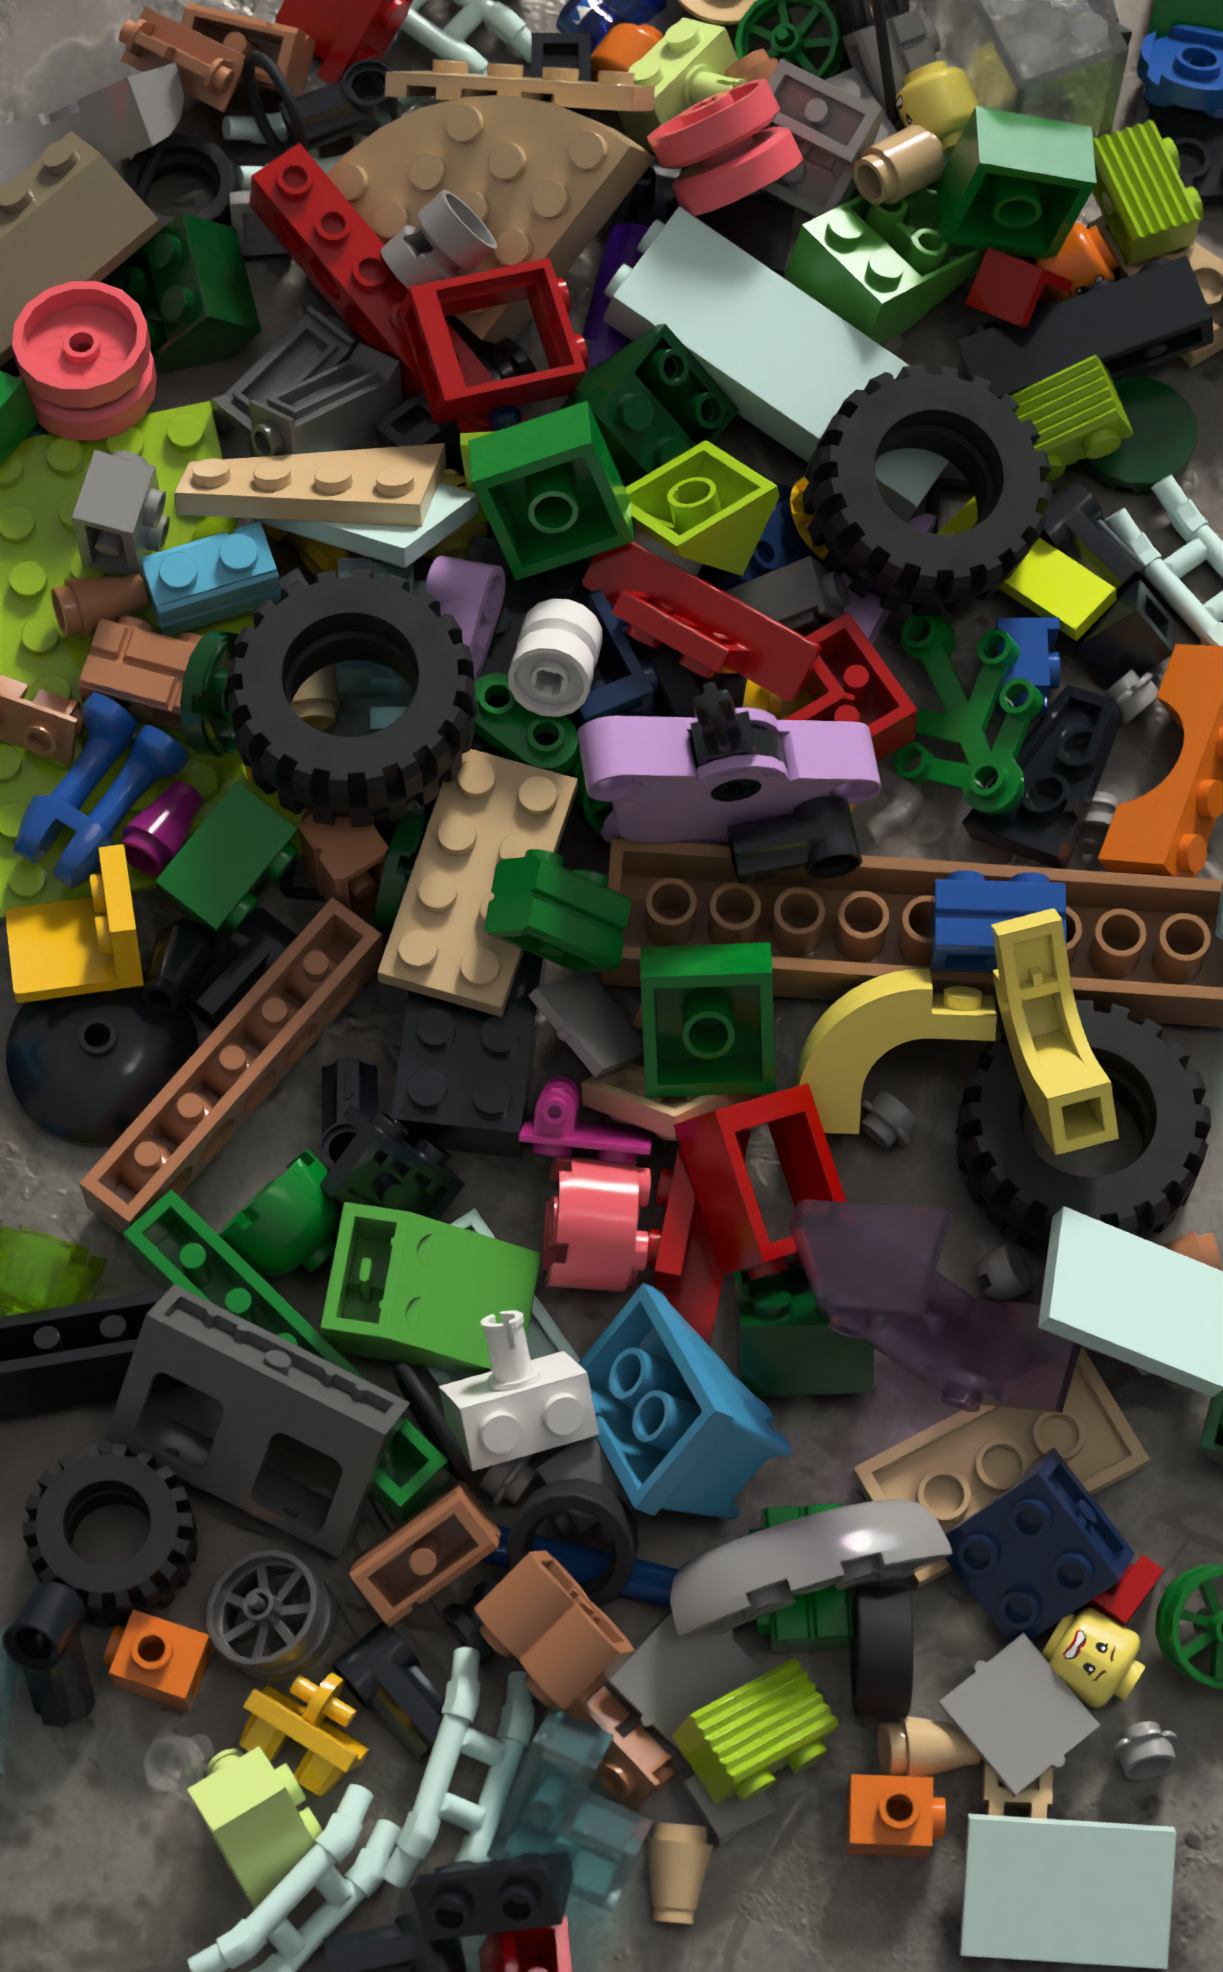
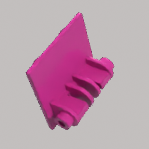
(557, 1127)

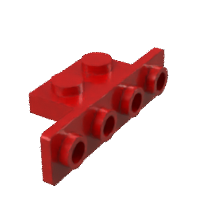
(700, 621)
(683, 1251)

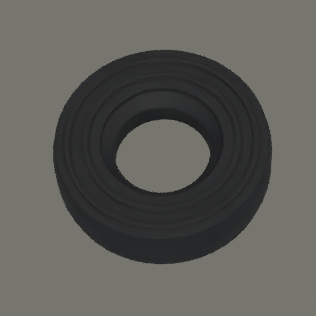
(675, 681)

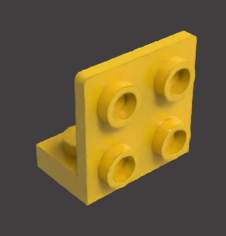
(77, 942)

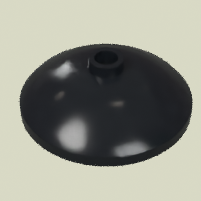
(86, 1090)

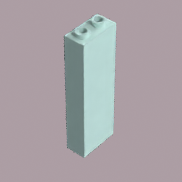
(762, 343)

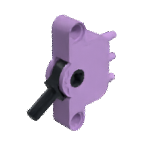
(719, 769)

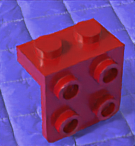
(345, 29)

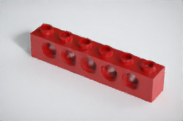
(347, 265)

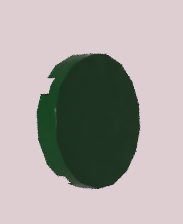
(1160, 440)
(205, 696)
(398, 868)

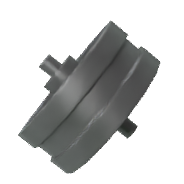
(271, 1615)

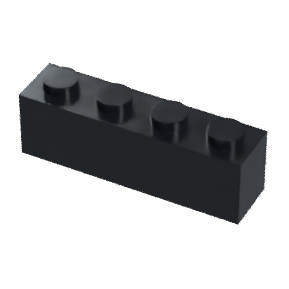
(1121, 322)
(72, 1353)

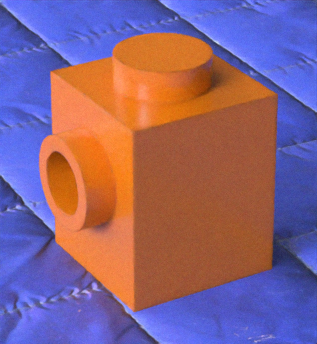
(158, 1660)
(893, 1816)

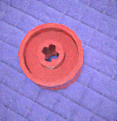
(725, 147)
(85, 360)

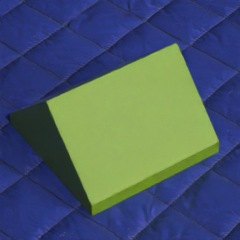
(705, 507)

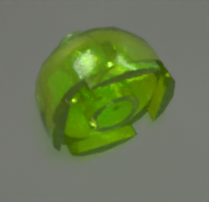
(44, 1271)

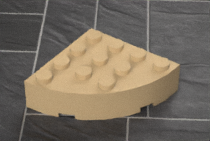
(522, 166)

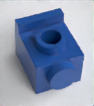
(1037, 656)

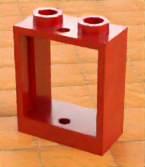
(434, 352)
(725, 1186)

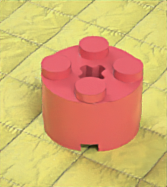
(593, 1224)

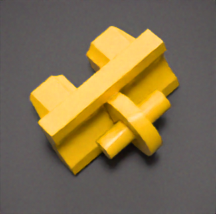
(279, 1716)

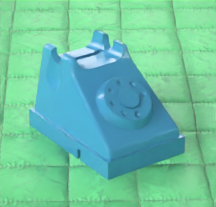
(675, 1413)

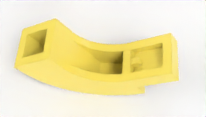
(873, 1021)
(1045, 1034)

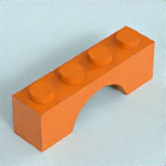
(1172, 823)

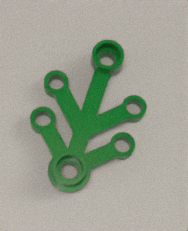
(969, 718)

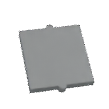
(590, 1022)
(680, 1675)
(1018, 1714)

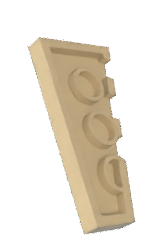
(558, 86)
(331, 486)

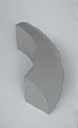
(111, 120)
(803, 1556)

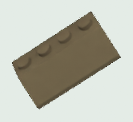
(64, 224)

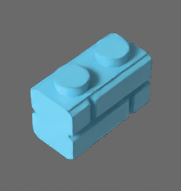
(211, 579)

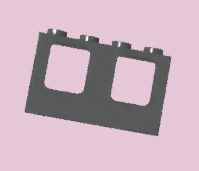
(263, 1391)

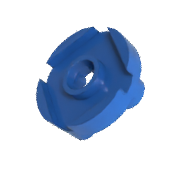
(1184, 69)

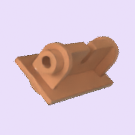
(205, 66)
(42, 726)
(633, 1763)

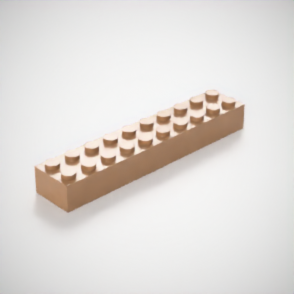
(1127, 935)

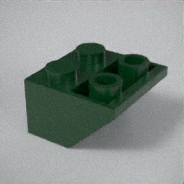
(191, 293)
(653, 403)
(788, 1342)

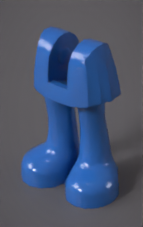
(109, 735)

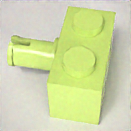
(685, 70)
(255, 1819)

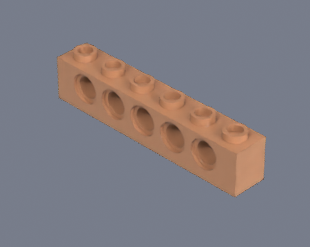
(235, 1067)

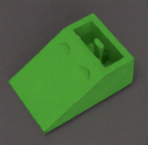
(880, 262)
(421, 1288)

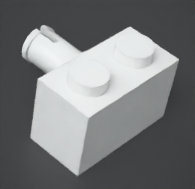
(521, 1402)

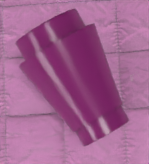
(161, 828)

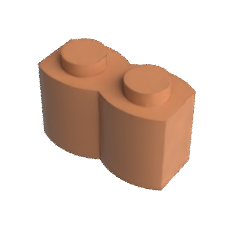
(552, 1631)

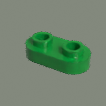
(514, 728)

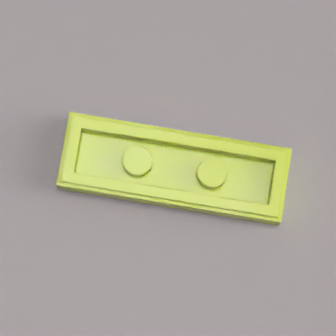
(1049, 581)

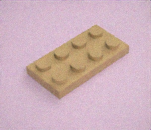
(480, 817)
(985, 1453)

